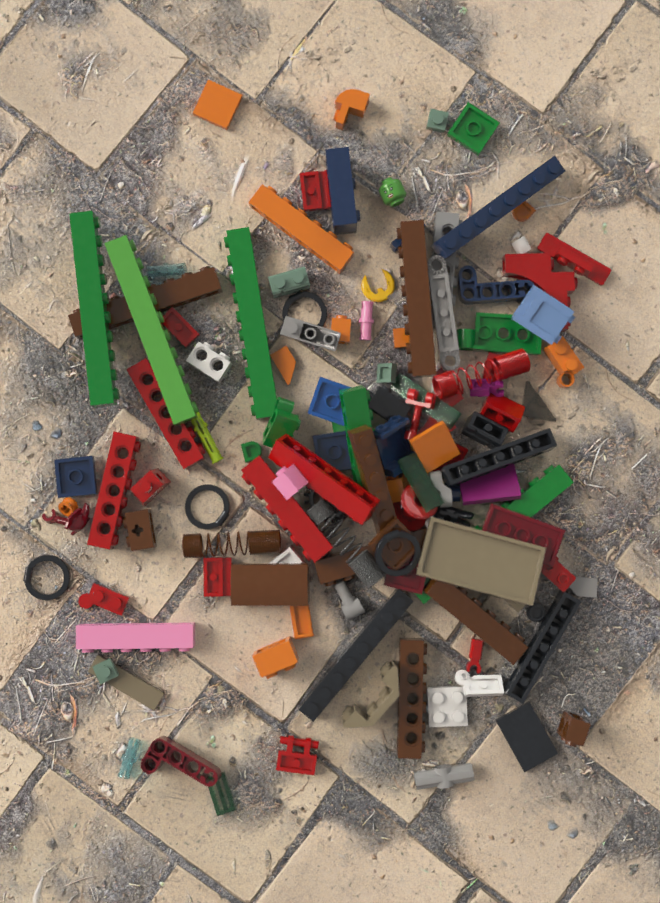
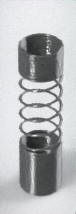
(364, 564)

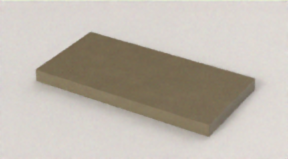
(481, 561)

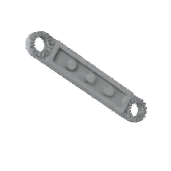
(443, 313)

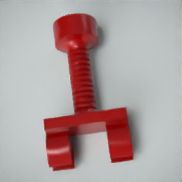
(412, 397)

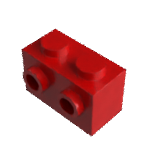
(503, 411)

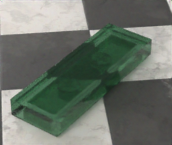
(420, 482)

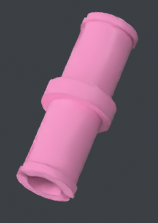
(366, 320)

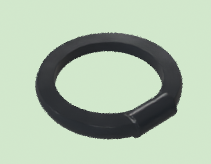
(299, 295)
(221, 519)
(393, 535)
(28, 575)

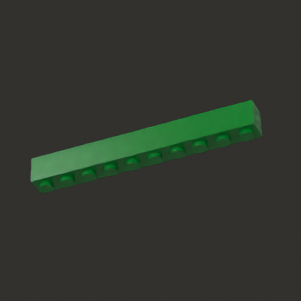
(93, 309)
(252, 322)
(532, 500)

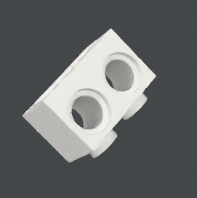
(206, 365)

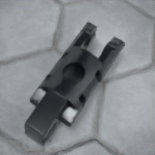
(451, 514)

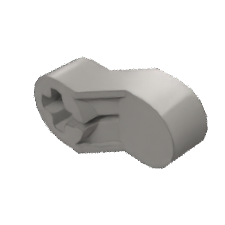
(444, 491)

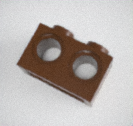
(573, 729)

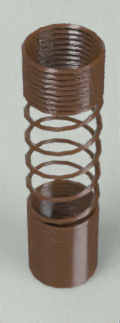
(259, 543)

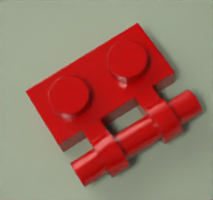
(296, 761)

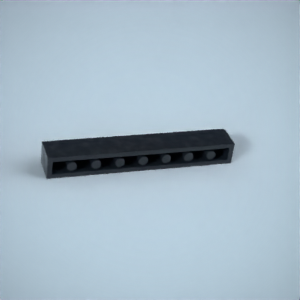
(355, 654)

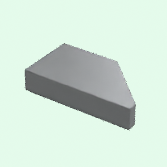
(584, 587)

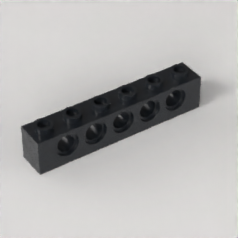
(498, 458)
(541, 646)

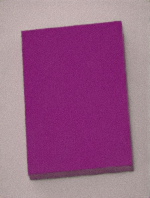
(492, 487)

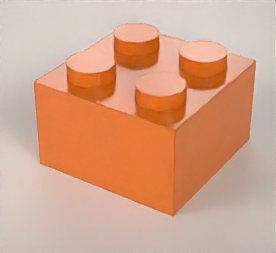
(276, 657)

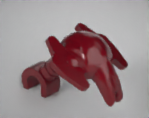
(74, 522)

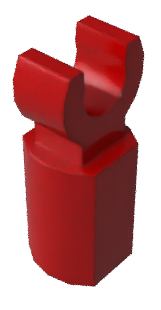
(475, 654)

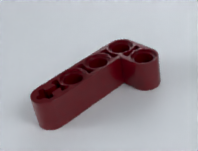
(183, 765)

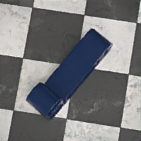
(495, 288)

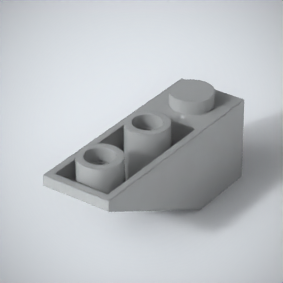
(310, 333)

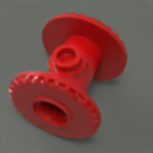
(410, 510)

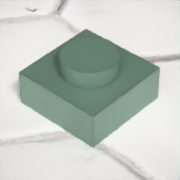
(437, 120)
(386, 373)
(105, 670)

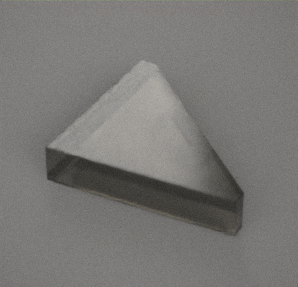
(534, 405)

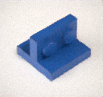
(327, 402)

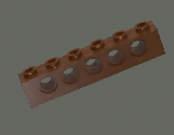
(414, 748)

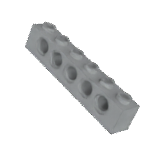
(443, 222)

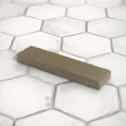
(132, 685)

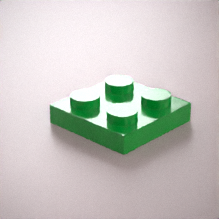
(473, 128)

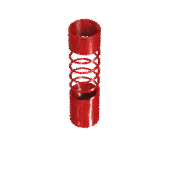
(504, 367)

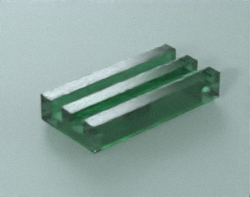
(229, 795)

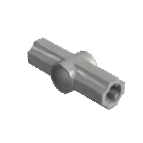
(444, 776)

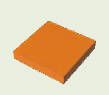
(217, 104)
(434, 446)

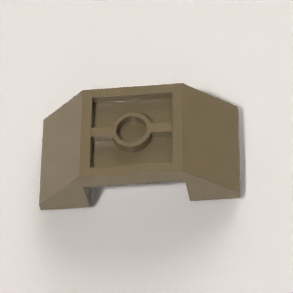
(355, 717)

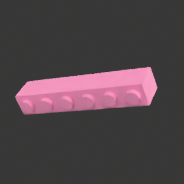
(135, 636)

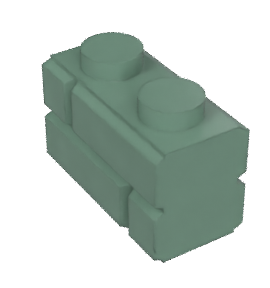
(289, 282)

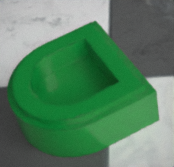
(251, 451)

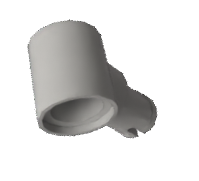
(350, 605)

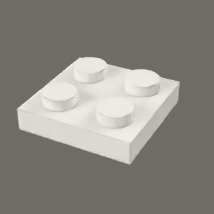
(446, 706)

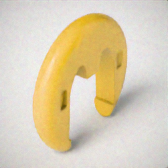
(381, 295)

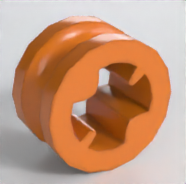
(68, 506)

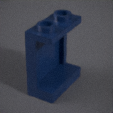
(392, 445)

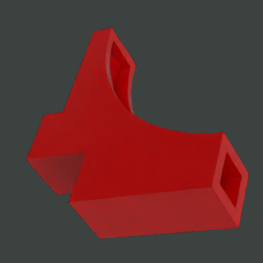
(538, 269)

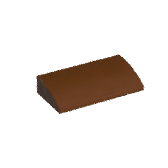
(270, 584)

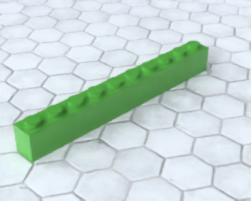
(151, 331)

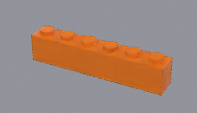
(301, 229)

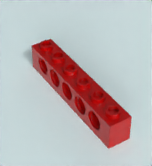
(187, 459)
(97, 536)

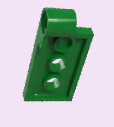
(486, 338)

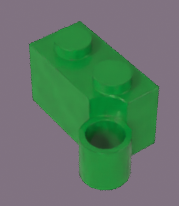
(281, 422)

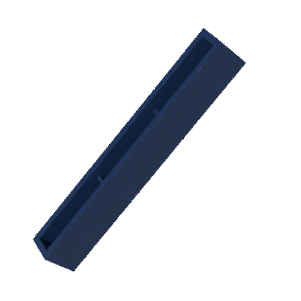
(498, 208)

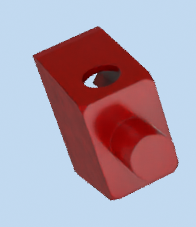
(150, 486)

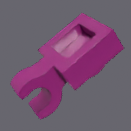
(486, 388)

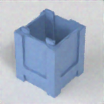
(543, 315)

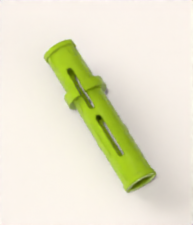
(214, 455)

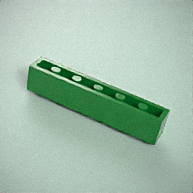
(355, 414)

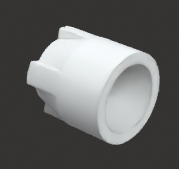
(521, 245)

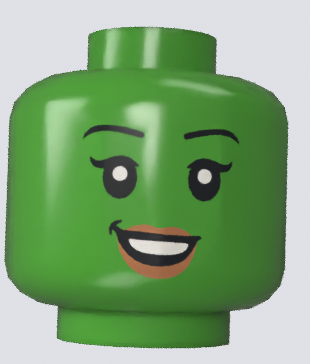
(392, 192)

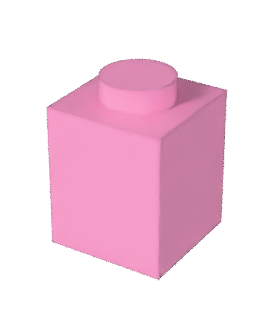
(289, 481)

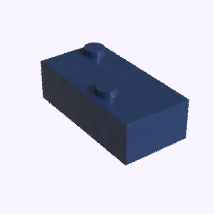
(341, 191)

